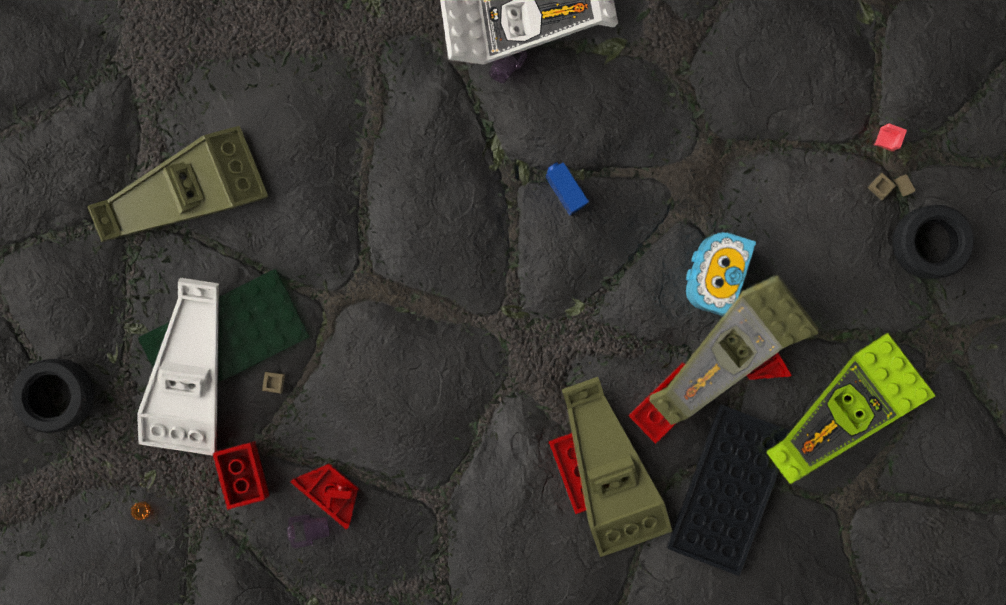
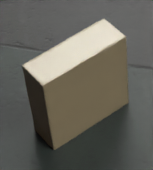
(904, 185)
(881, 186)
(273, 382)

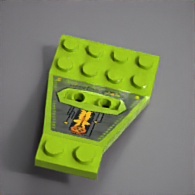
(880, 386)

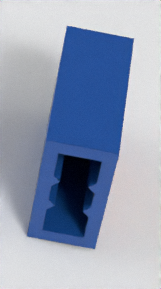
(566, 188)

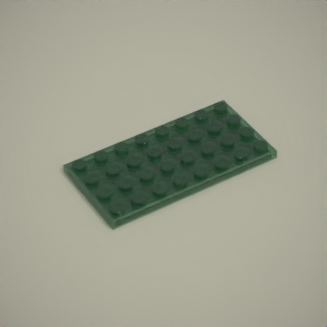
(252, 326)

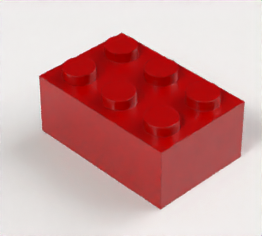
(241, 475)

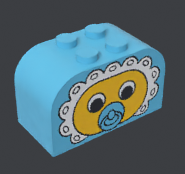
(718, 272)

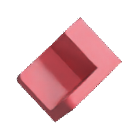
(890, 137)

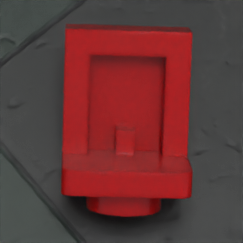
(341, 491)

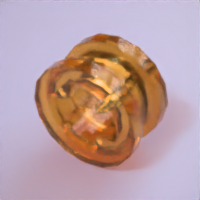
(147, 510)

